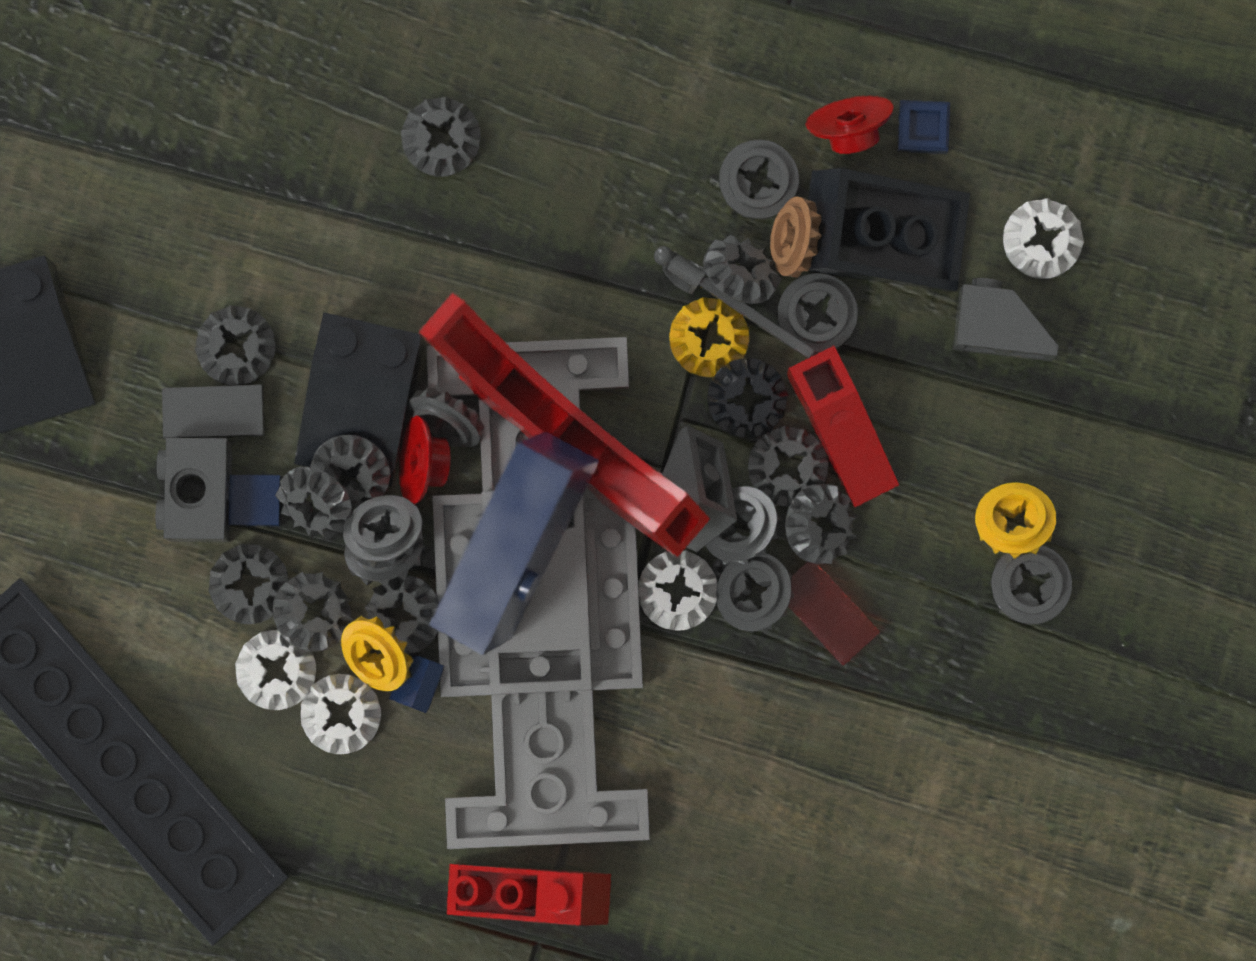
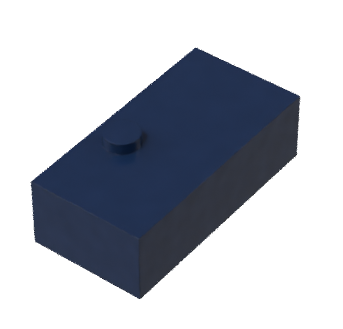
(514, 542)

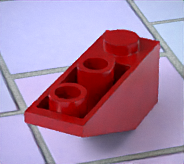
(843, 426)
(529, 894)

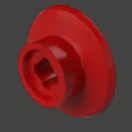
(851, 122)
(422, 460)

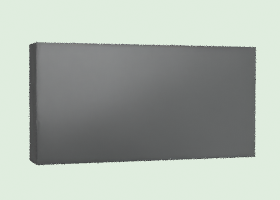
(213, 411)

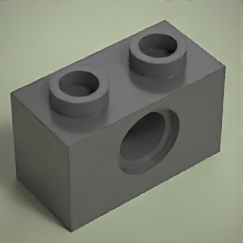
(208, 517)

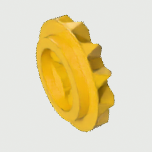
(687, 346)
(1009, 501)
(379, 671)

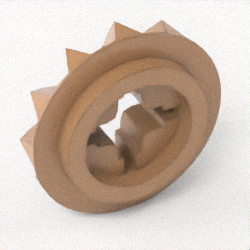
(795, 237)

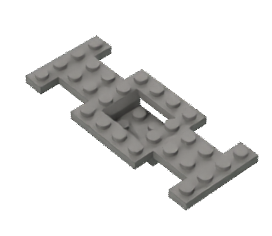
(551, 665)

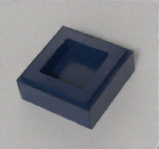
(923, 127)
(254, 500)
(421, 686)

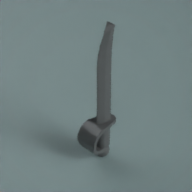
(688, 275)

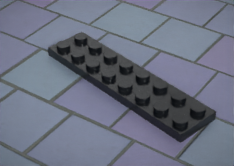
(128, 770)

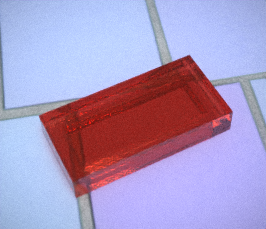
(829, 613)

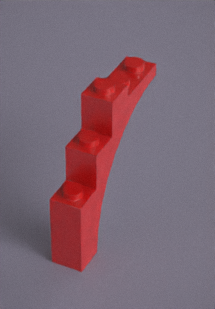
(536, 407)

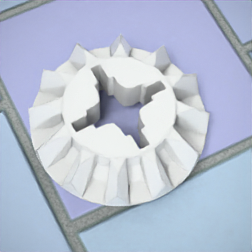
(1036, 260)
(657, 603)
(276, 694)
(365, 714)

